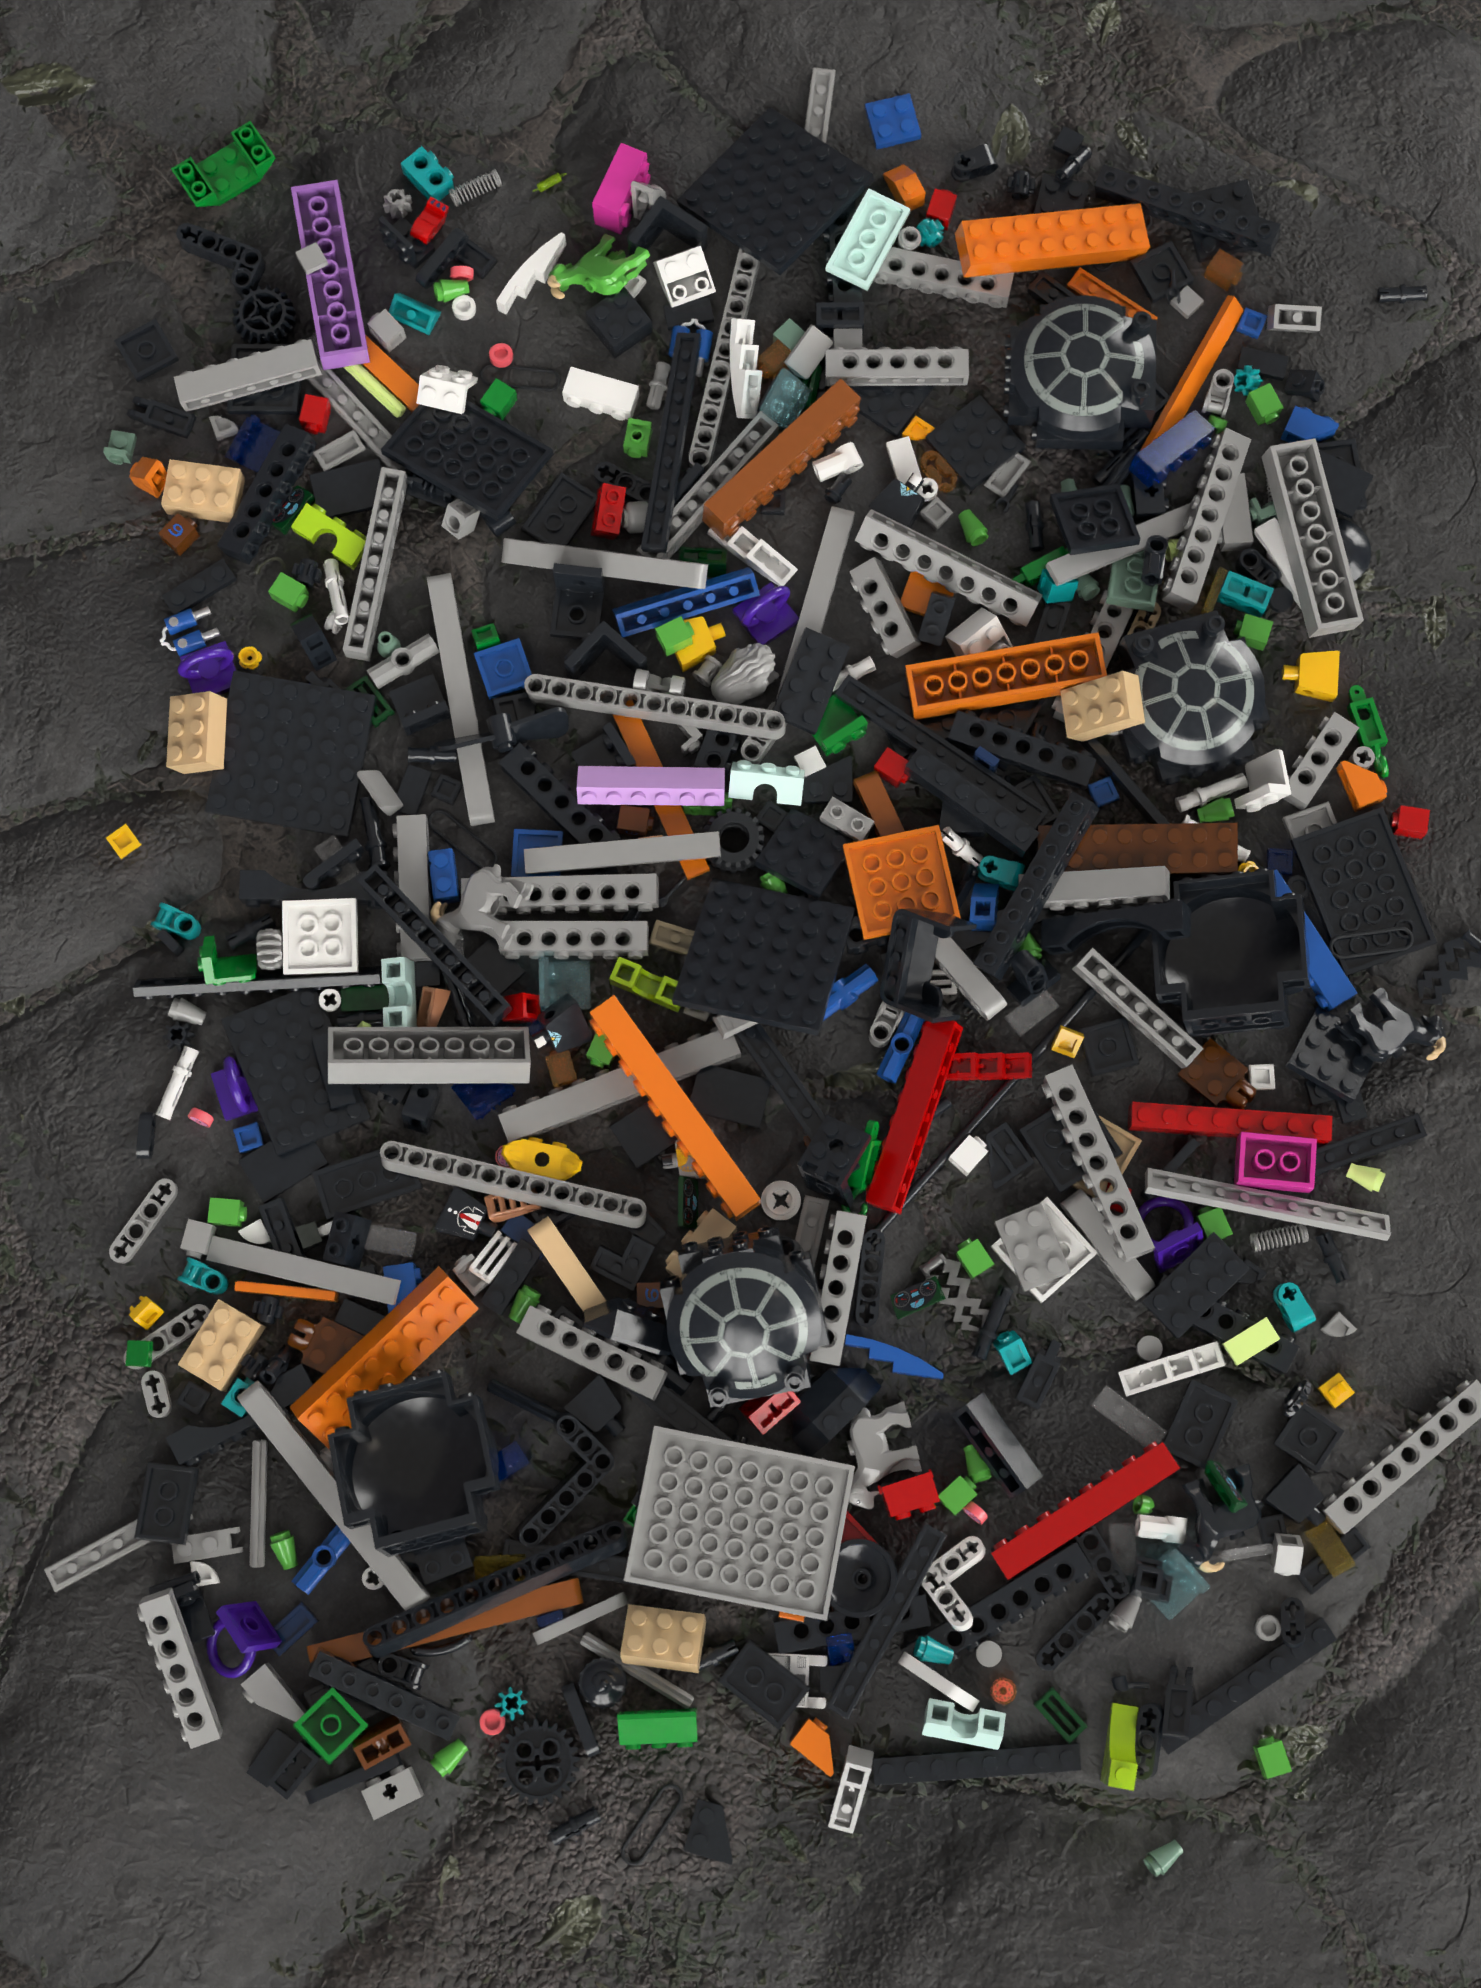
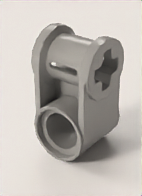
(1217, 396)
(886, 1019)

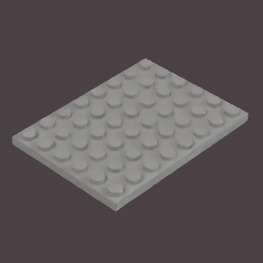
(739, 1523)

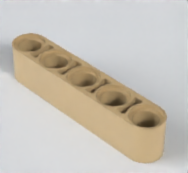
(566, 1264)

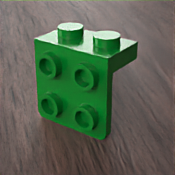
(839, 727)
(225, 969)

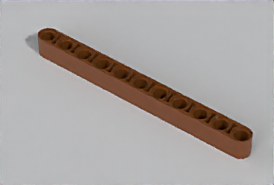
(533, 1603)

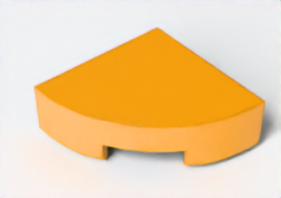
(917, 429)

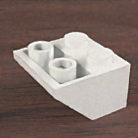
(684, 276)
(978, 634)

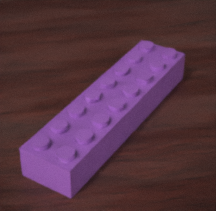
(333, 287)

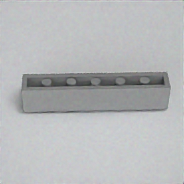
(247, 375)
(413, 874)
(1110, 887)

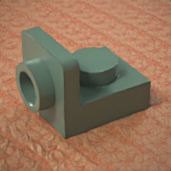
(120, 447)
(1262, 515)

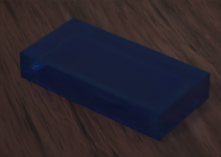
(840, 1648)

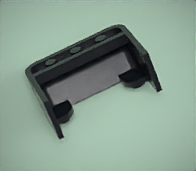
(912, 959)

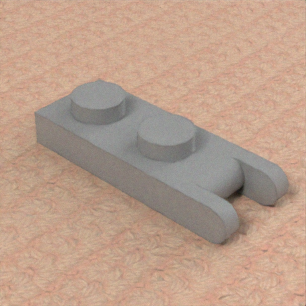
(206, 1546)

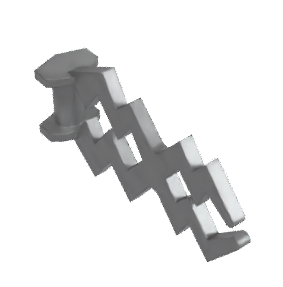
(963, 1283)

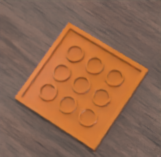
(899, 874)

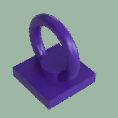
(767, 614)
(209, 669)
(233, 1091)
(1179, 1243)
(249, 1631)

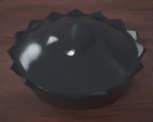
(602, 1683)

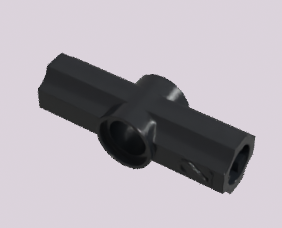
(674, 1381)

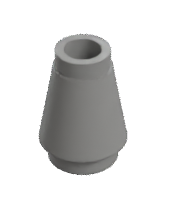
(909, 238)
(186, 1012)
(1125, 1613)

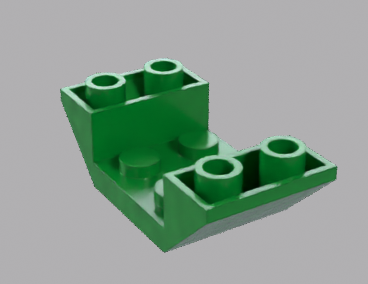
(227, 170)

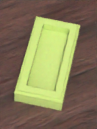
(1251, 1341)

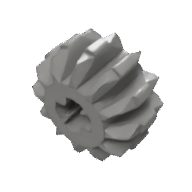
(270, 949)

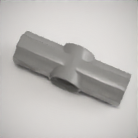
(416, 653)

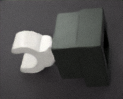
(311, 1235)

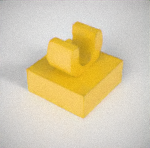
(146, 1312)
(1336, 1390)

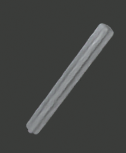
(258, 1503)
(639, 1672)

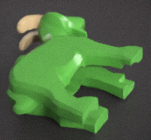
(598, 272)

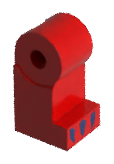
(429, 221)

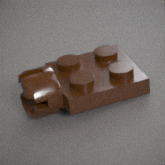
(1218, 1077)
(323, 1342)

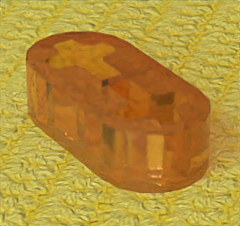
(942, 467)

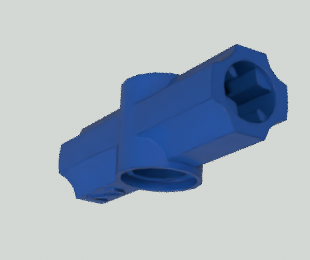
(848, 989)
(894, 1059)
(313, 1570)

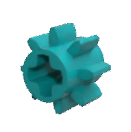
(930, 232)
(1247, 380)
(503, 1704)

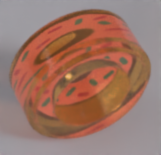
(1003, 1691)

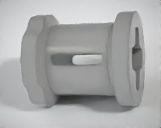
(707, 670)
(1366, 753)

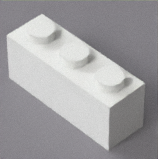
(600, 394)

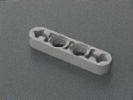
(140, 1218)
(166, 1334)
(580, 1618)

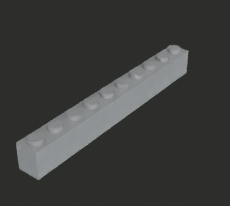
(612, 1087)

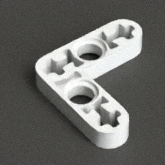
(945, 1577)
(938, 1681)

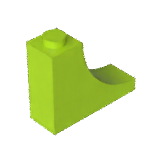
(1119, 1759)

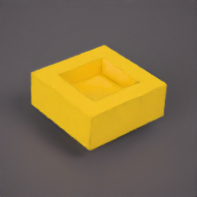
(123, 841)
(1067, 1041)

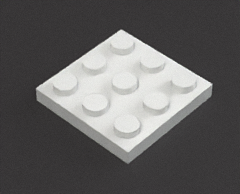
(320, 936)
(1072, 1243)

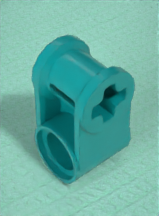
(1003, 872)
(173, 921)
(199, 1276)
(1294, 1309)

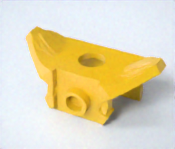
(522, 1153)

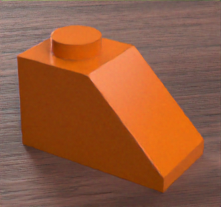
(905, 187)
(149, 476)
(1361, 785)
(814, 1744)

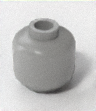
(634, 516)

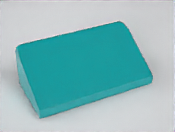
(414, 313)

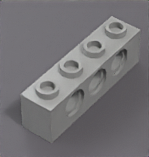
(906, 636)
(1341, 732)

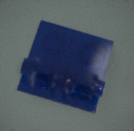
(252, 443)
(483, 1096)

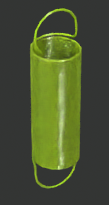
(549, 182)

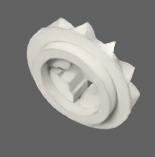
(780, 1188)

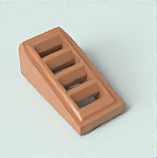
(431, 1006)
(505, 1214)

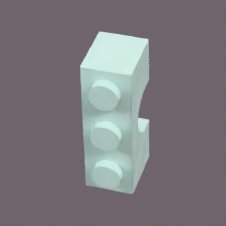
(748, 776)
(399, 978)
(978, 1729)

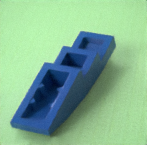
(902, 1361)

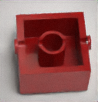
(910, 1495)

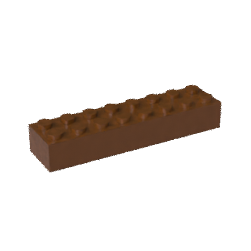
(1182, 848)

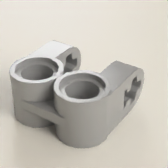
(654, 683)

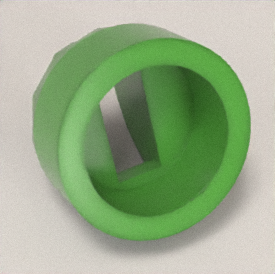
(1218, 423)
(1143, 1505)

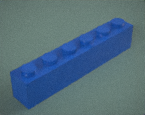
(685, 602)
(1326, 975)

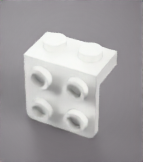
(445, 388)
(1266, 782)

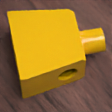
(702, 644)
(1315, 674)

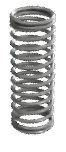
(453, 193)
(1256, 1244)

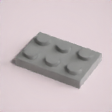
(1032, 1247)

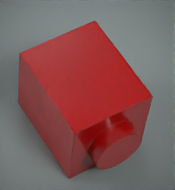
(942, 206)
(315, 414)
(891, 768)
(1410, 822)
(524, 1006)

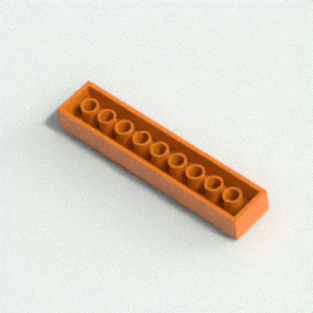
(675, 1108)

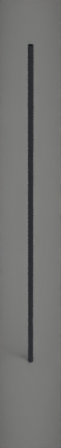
(984, 1111)

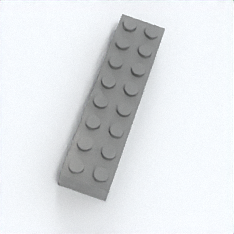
(1312, 538)
(428, 1055)

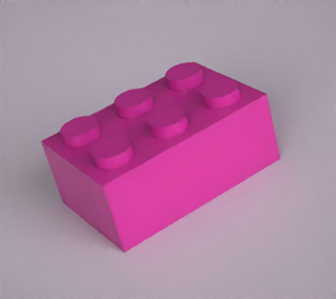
(614, 198)
(1275, 1162)

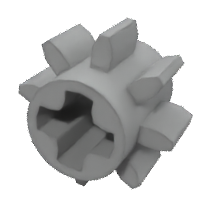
(397, 203)

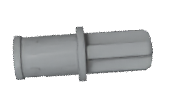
(658, 385)

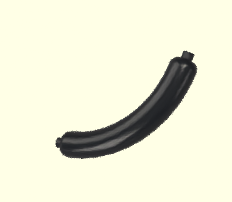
(432, 1651)

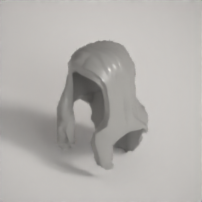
(744, 674)

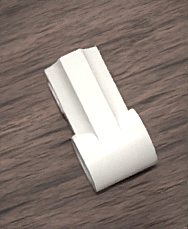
(844, 460)
(1167, 1528)

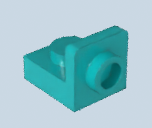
(1012, 1351)

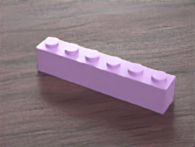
(650, 785)

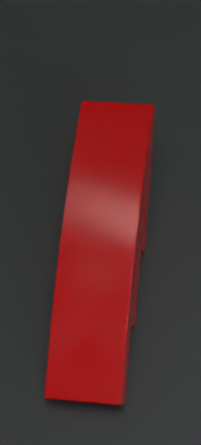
(990, 1066)

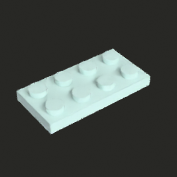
(867, 239)

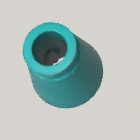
(932, 1651)

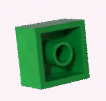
(330, 1726)

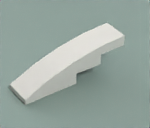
(533, 269)
(743, 363)
(1272, 540)
(757, 555)
(1172, 1368)

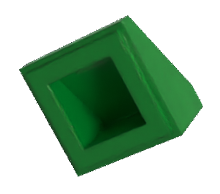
(485, 637)
(139, 1353)

